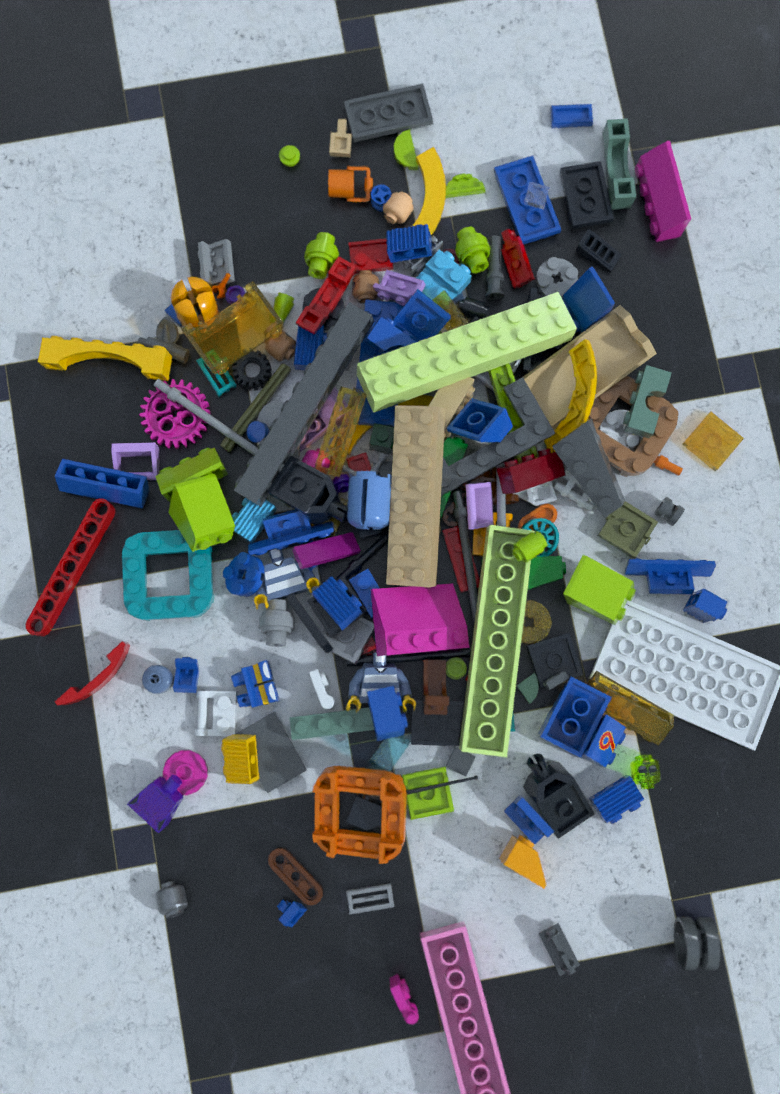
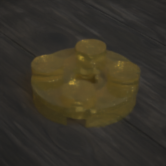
(542, 623)

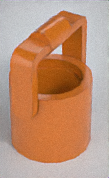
(342, 183)

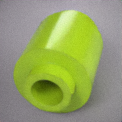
(529, 546)

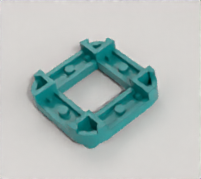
(165, 607)

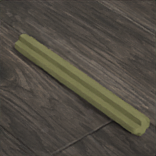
(257, 404)

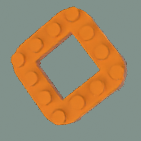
(358, 843)

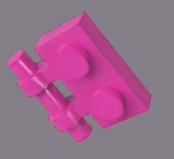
(401, 995)

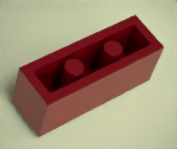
(530, 471)

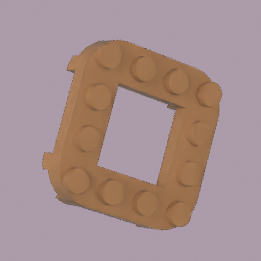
(645, 454)

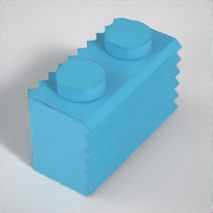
(250, 519)

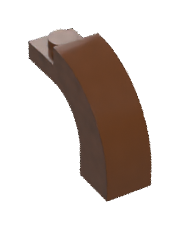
(434, 687)

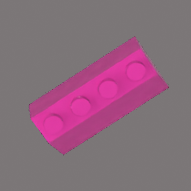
(663, 192)

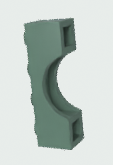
(620, 183)
(331, 723)

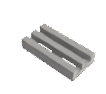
(351, 901)

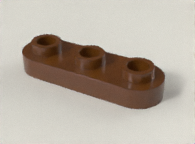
(299, 886)

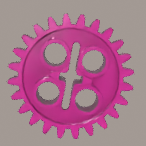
(180, 432)

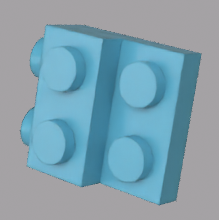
(444, 274)

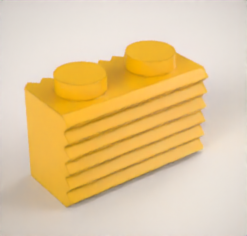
(240, 759)

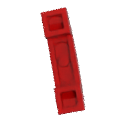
(327, 297)
(117, 658)

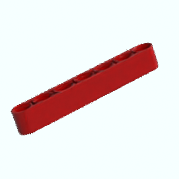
(61, 574)

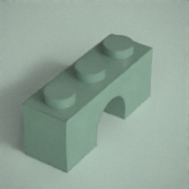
(640, 419)

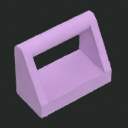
(135, 450)
(479, 505)

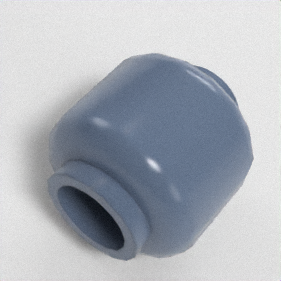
(151, 682)

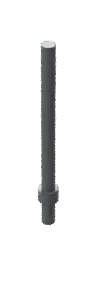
(461, 514)

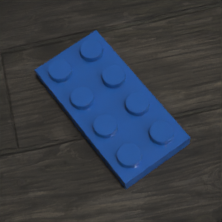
(529, 221)

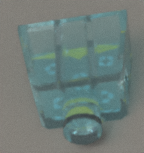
(389, 752)

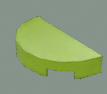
(404, 151)
(463, 186)

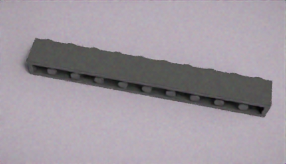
(305, 403)

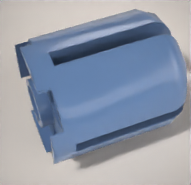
(369, 500)

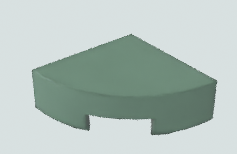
(529, 688)

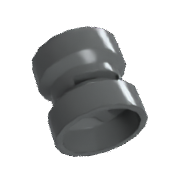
(669, 511)

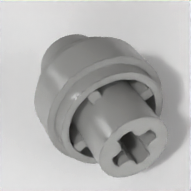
(276, 623)

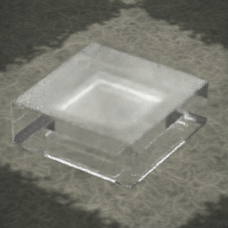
(536, 195)

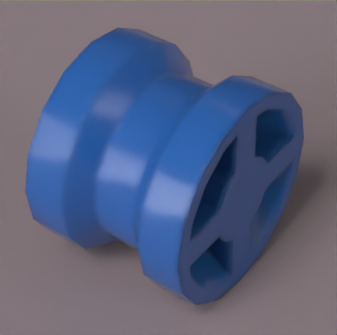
(380, 192)

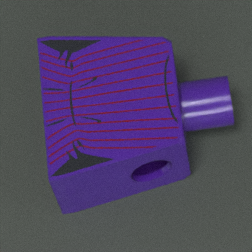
(158, 802)

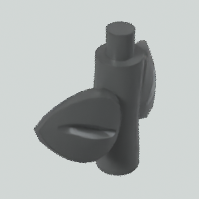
(167, 336)

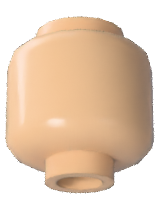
(398, 207)

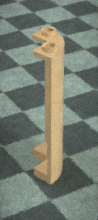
(617, 350)

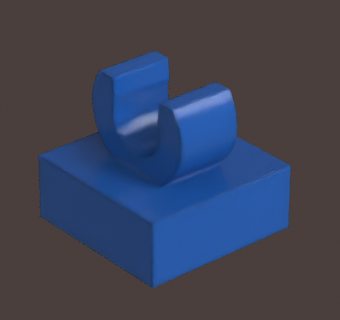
(292, 912)

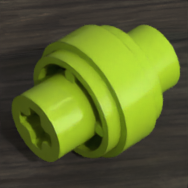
(472, 249)
(321, 255)

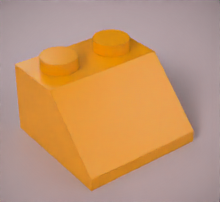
(523, 859)

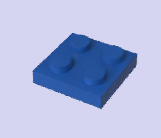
(421, 317)

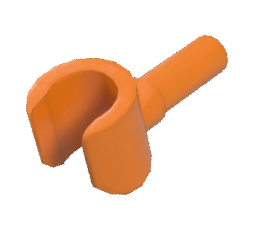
(221, 287)

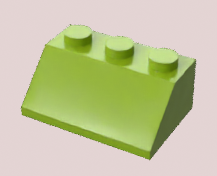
(190, 468)

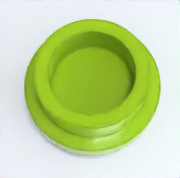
(289, 155)
(455, 668)

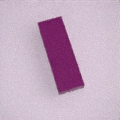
(326, 550)

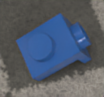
(186, 675)

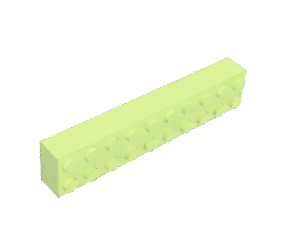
(465, 351)
(495, 645)

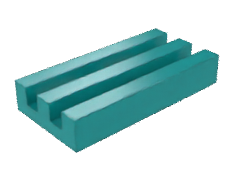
(225, 388)

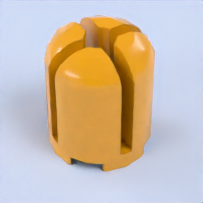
(199, 295)

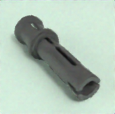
(494, 277)

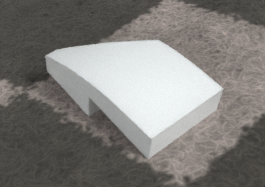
(539, 494)

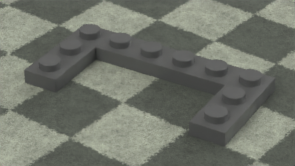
(535, 430)

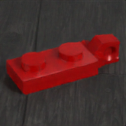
(516, 259)

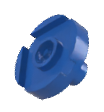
(234, 572)

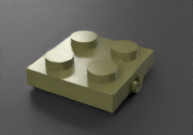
(628, 529)

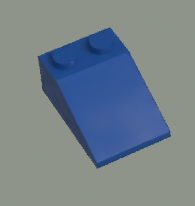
(587, 300)
(574, 716)

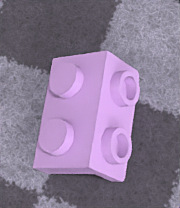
(398, 287)

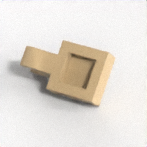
(341, 142)

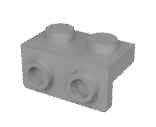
(216, 261)

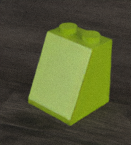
(201, 512)
(599, 590)

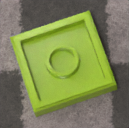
(431, 801)

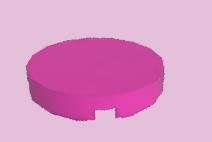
(189, 768)

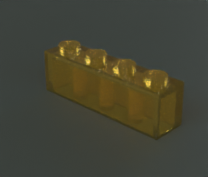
(634, 710)

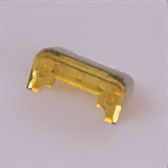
(234, 330)

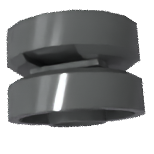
(696, 943)

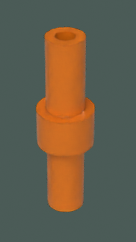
(663, 463)

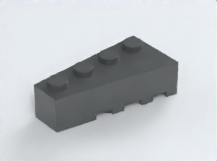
(590, 466)

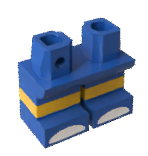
(252, 676)

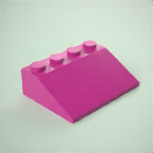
(418, 620)

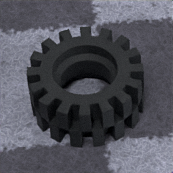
(260, 379)

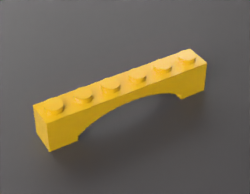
(60, 353)

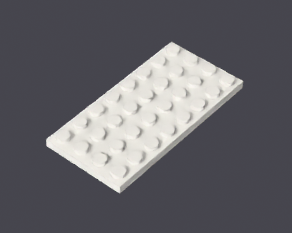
(690, 674)

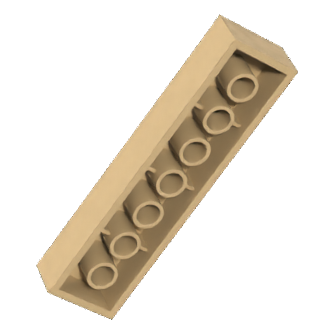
(415, 496)

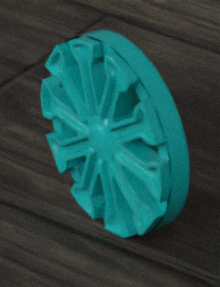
(555, 537)

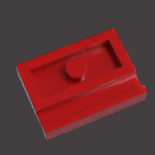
(370, 255)

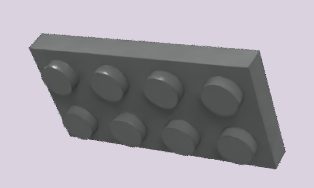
(388, 112)

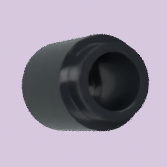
(473, 307)

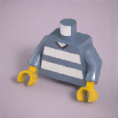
(283, 578)
(378, 676)

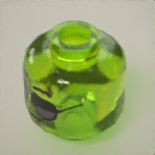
(645, 771)

